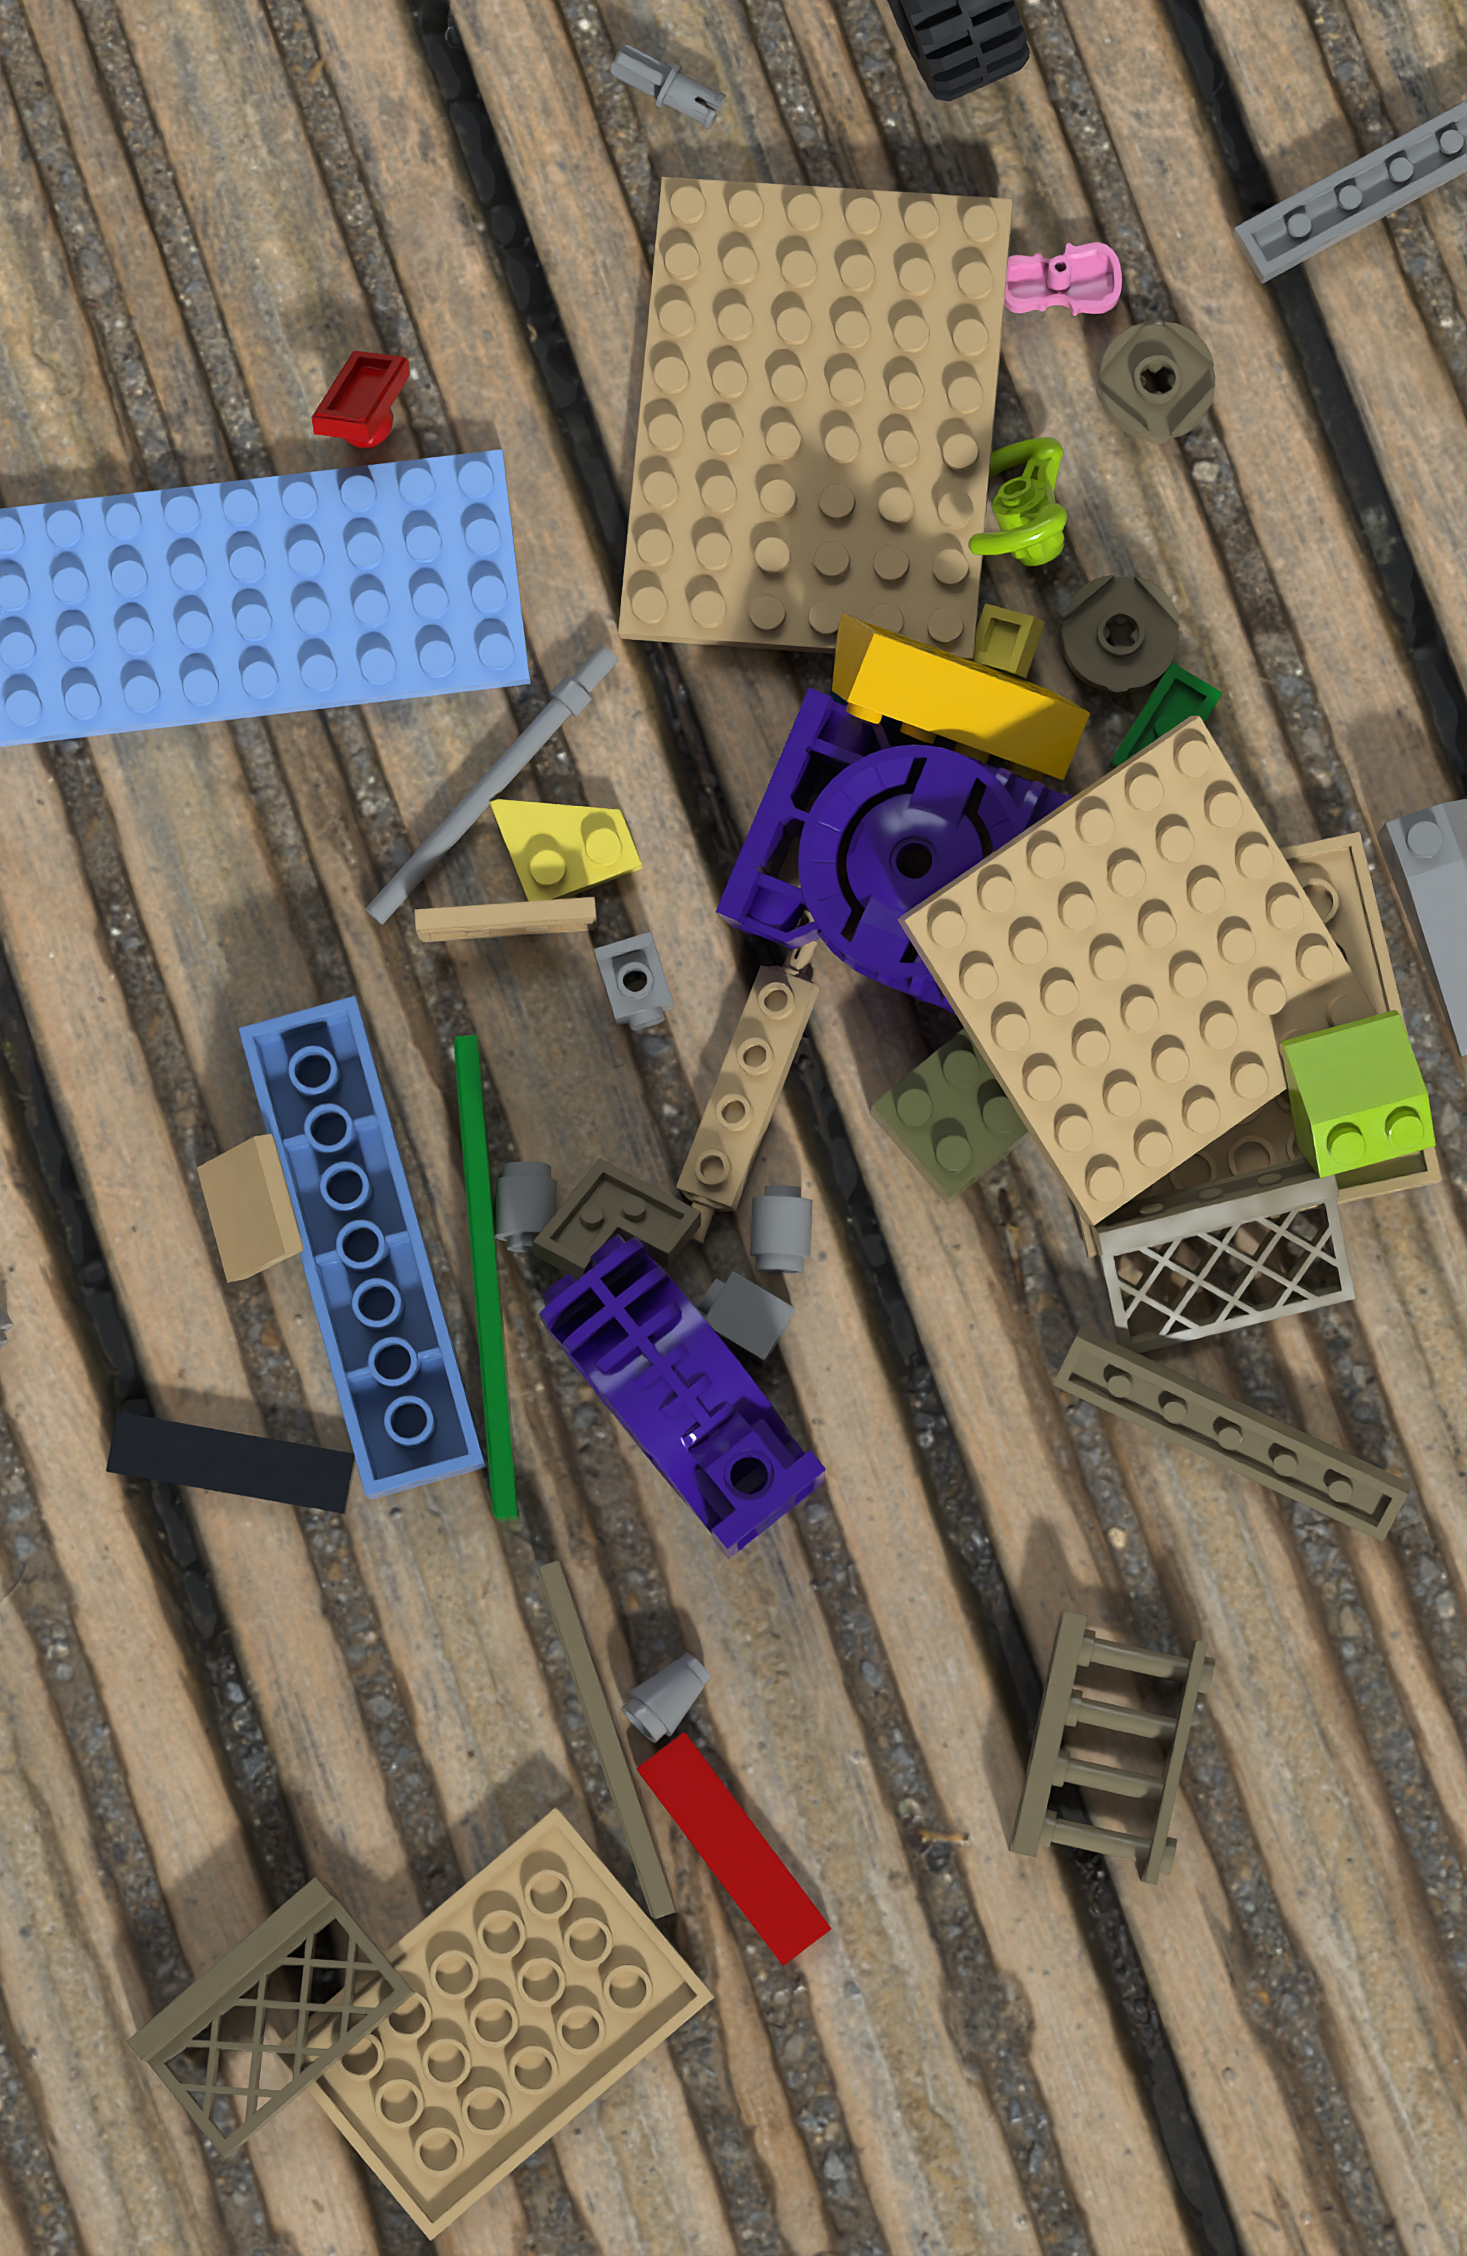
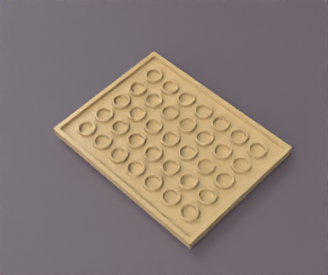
(815, 415)

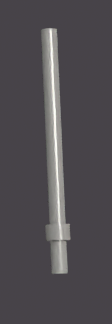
(568, 699)

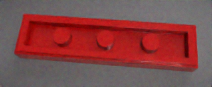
(733, 1848)

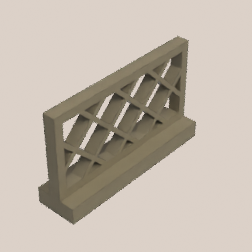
(1214, 1207)
(234, 1978)

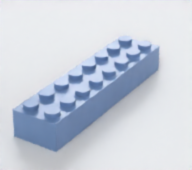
(363, 1248)

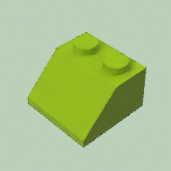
(1357, 1094)

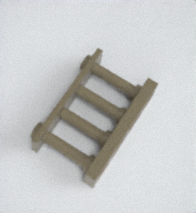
(1053, 1766)

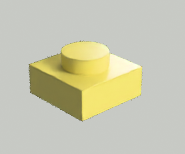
(1007, 640)

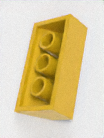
(955, 699)

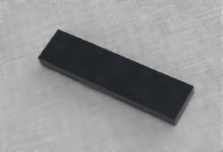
(231, 1463)

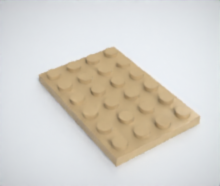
(521, 2015)

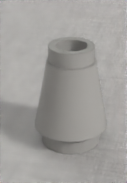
(666, 1697)

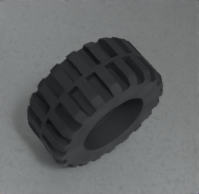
(962, 42)

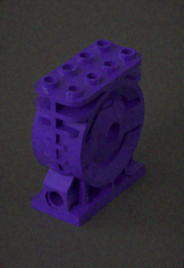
(925, 820)
(680, 1393)

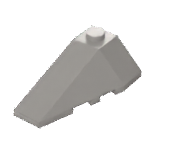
(1430, 875)

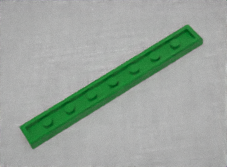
(486, 1278)

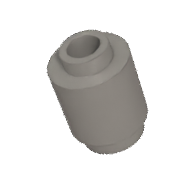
(524, 1203)
(781, 1230)

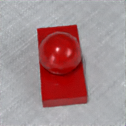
(361, 399)

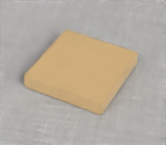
(250, 1208)

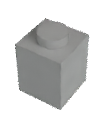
(746, 1316)

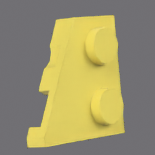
(564, 846)

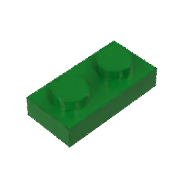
(1171, 703)

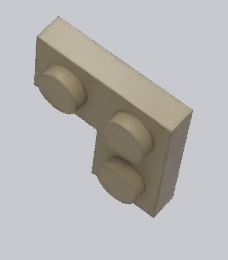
(610, 1205)

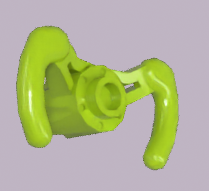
(1026, 505)

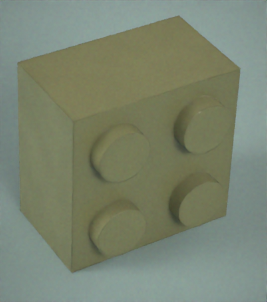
(951, 1118)

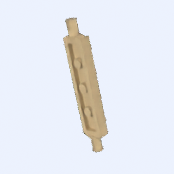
(748, 1087)

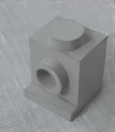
(631, 955)

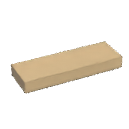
(506, 919)

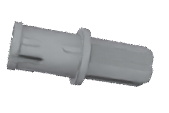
(666, 84)

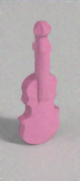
(1080, 279)

